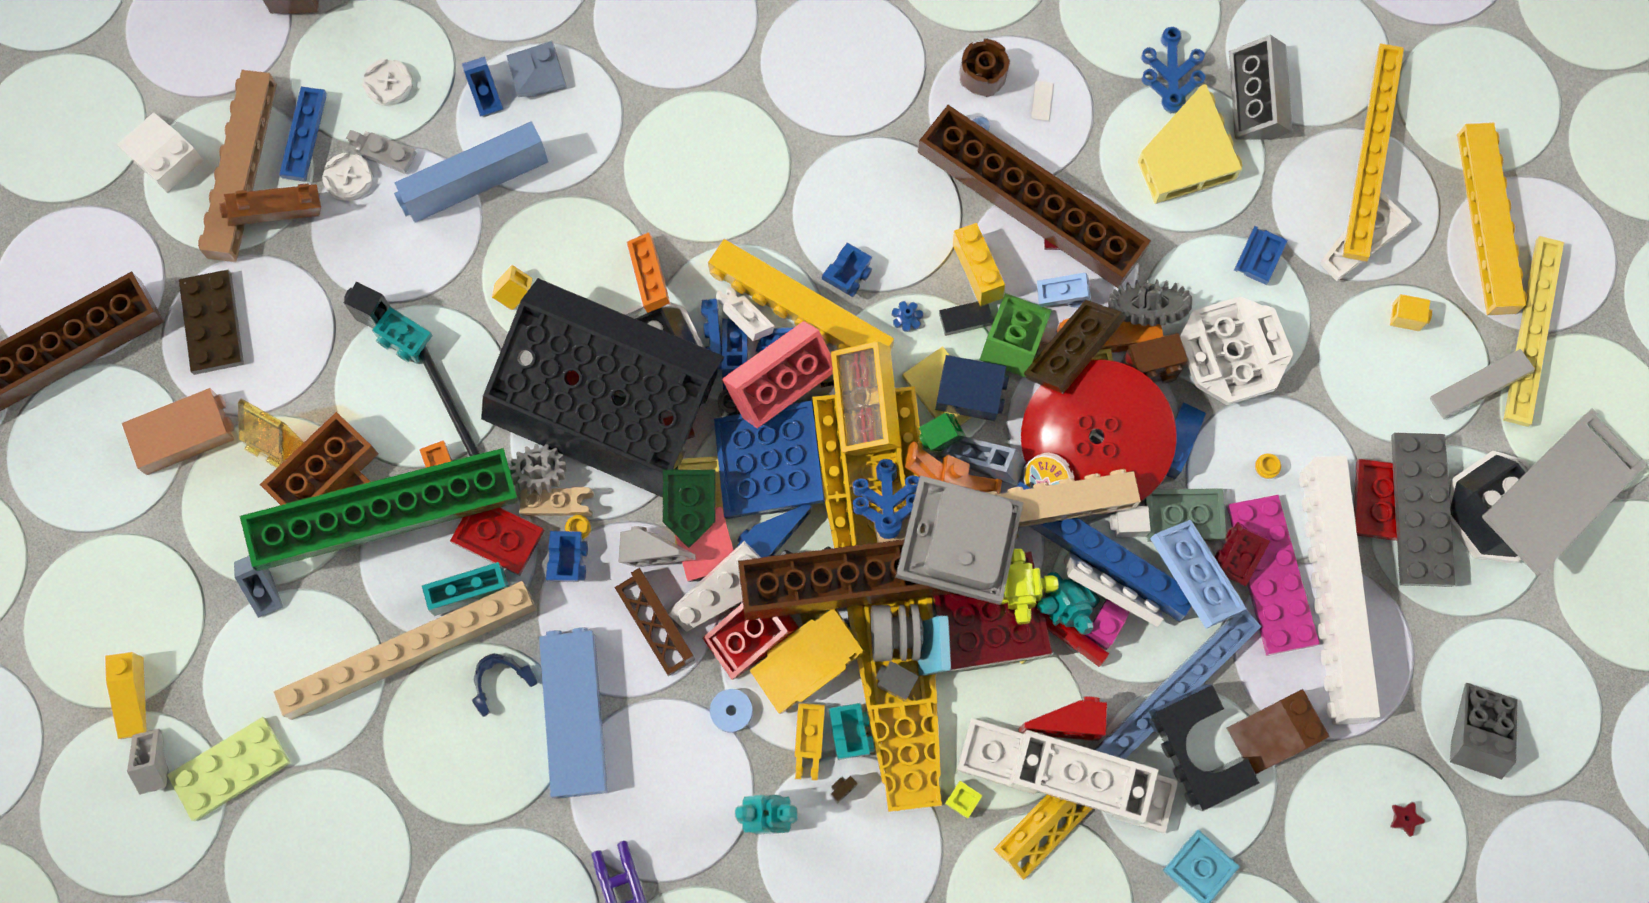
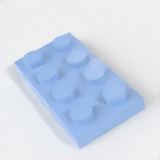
(1198, 573)

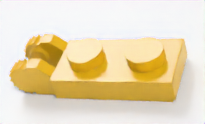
(809, 737)

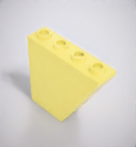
(1190, 151)

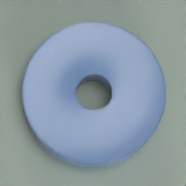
(743, 713)

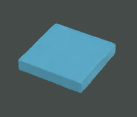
(935, 647)
(1201, 868)

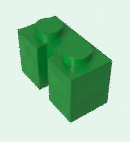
(941, 432)

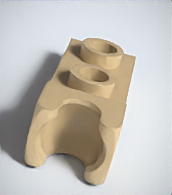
(556, 503)

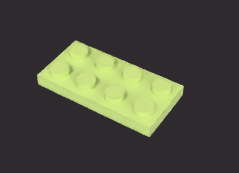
(228, 769)

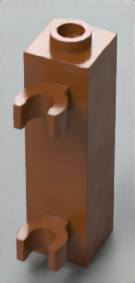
(271, 204)

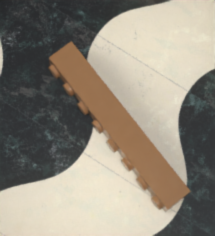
(238, 161)

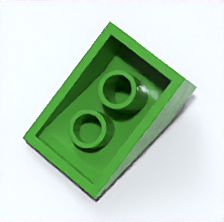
(1015, 334)

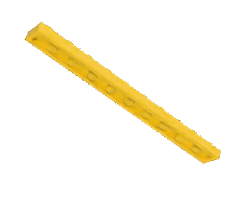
(1373, 153)

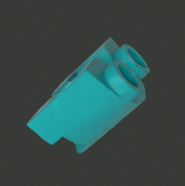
(849, 731)

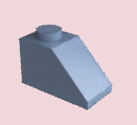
(257, 587)

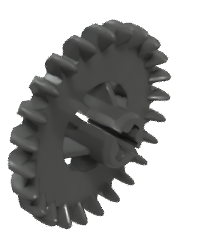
(1151, 303)

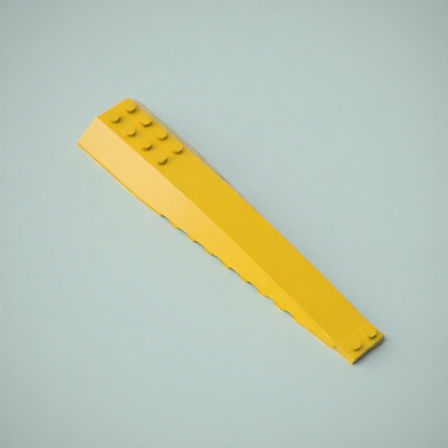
(902, 731)

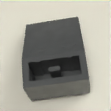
(1485, 732)

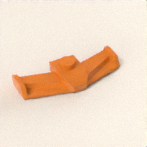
(950, 470)

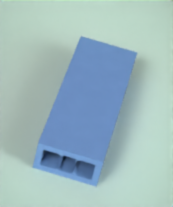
(471, 172)
(573, 714)

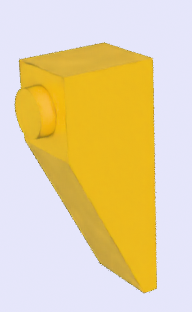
(126, 693)

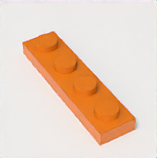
(648, 272)

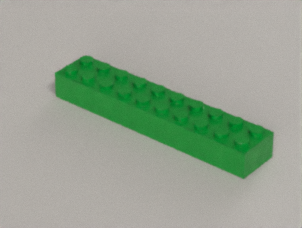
(378, 509)

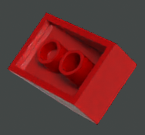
(745, 643)
(1075, 721)

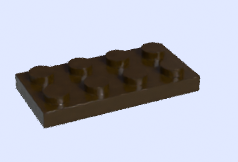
(211, 322)
(1074, 346)

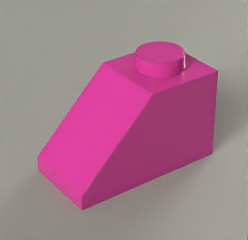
(1108, 624)

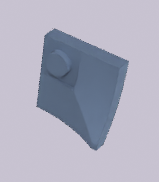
(536, 70)

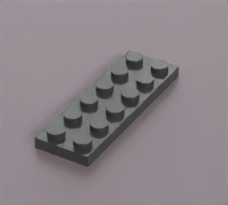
(1422, 510)

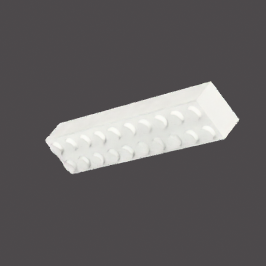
(1339, 591)

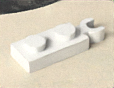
(745, 314)

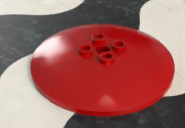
(1120, 403)

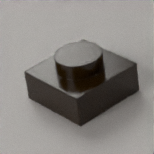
(842, 788)

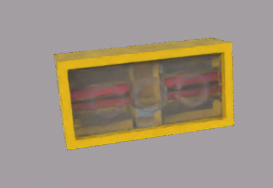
(866, 399)

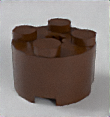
(984, 67)

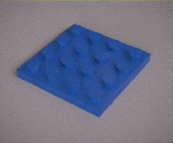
(769, 464)

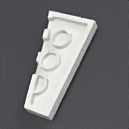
(1388, 224)
(1112, 590)
(714, 592)

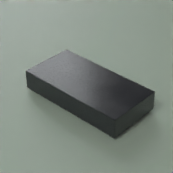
(965, 318)

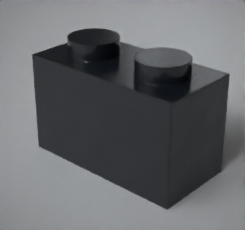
(365, 304)

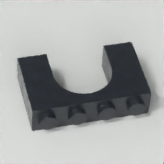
(1173, 724)

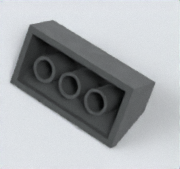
(1260, 90)

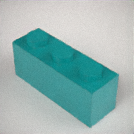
(464, 588)

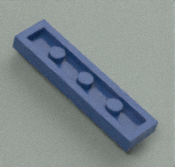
(303, 134)

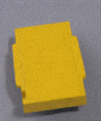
(807, 660)

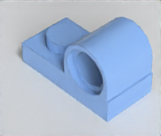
(1064, 289)

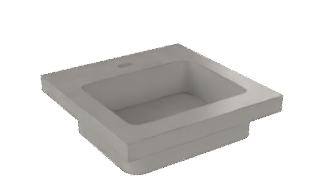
(964, 540)

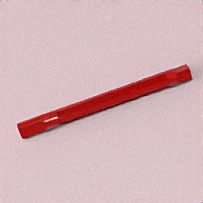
(1078, 641)

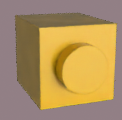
(1410, 312)

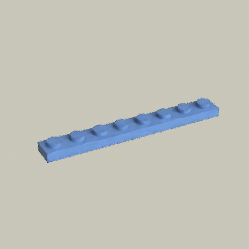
(1185, 678)

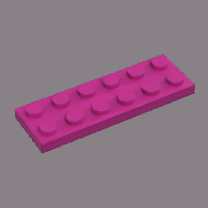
(1276, 582)

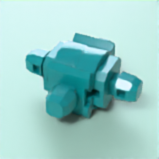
(1070, 604)
(766, 814)

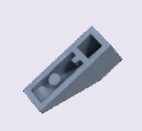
(988, 459)

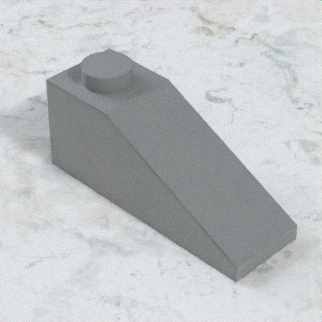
(646, 548)

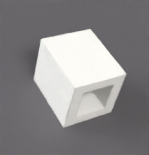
(1131, 522)

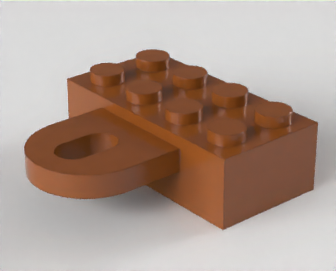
(322, 464)

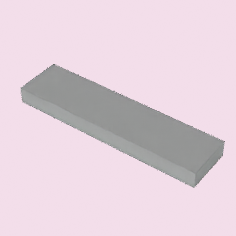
(1482, 384)

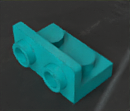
(401, 334)

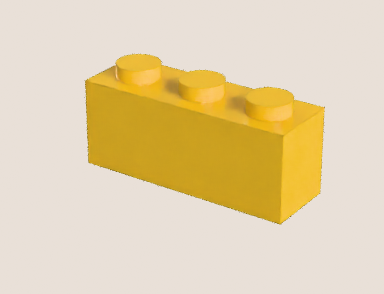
(978, 264)

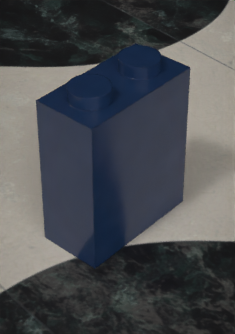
(971, 388)

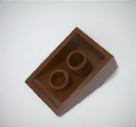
(1278, 731)

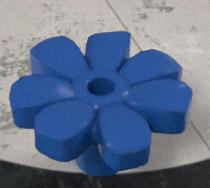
(907, 316)

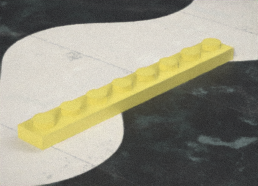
(1534, 328)

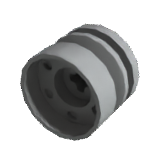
(895, 632)

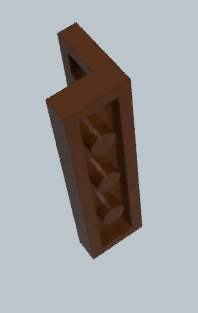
(663, 617)

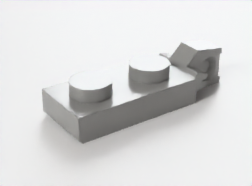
(382, 150)

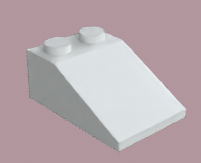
(160, 152)

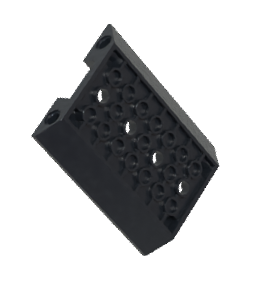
(609, 356)

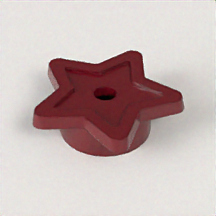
(1399, 818)

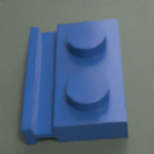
(1260, 255)

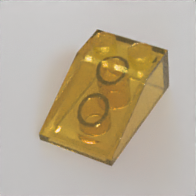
(265, 434)

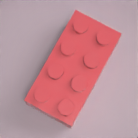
(780, 374)

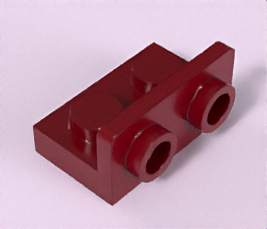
(1241, 553)

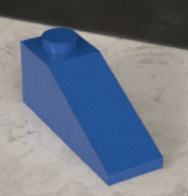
(733, 347)
(1187, 427)
(772, 534)

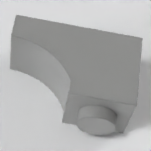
(147, 762)

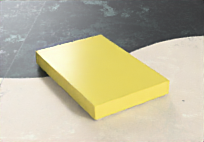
(926, 379)

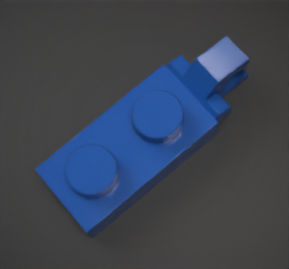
(709, 310)

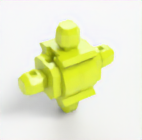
(1025, 586)

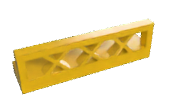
(1033, 827)

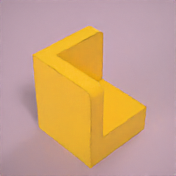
(511, 287)

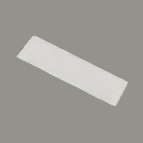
(1042, 100)

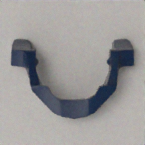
(487, 663)

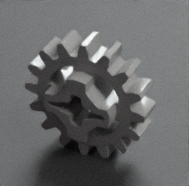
(538, 469)

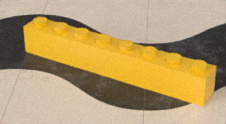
(1491, 219)
(791, 298)

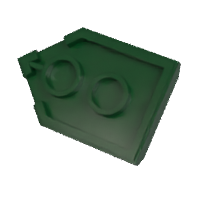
(688, 503)

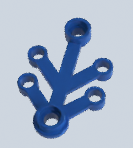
(1172, 72)
(888, 524)

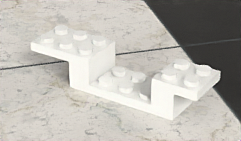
(1070, 773)

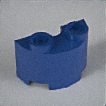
(848, 270)
(566, 557)

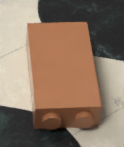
(178, 431)

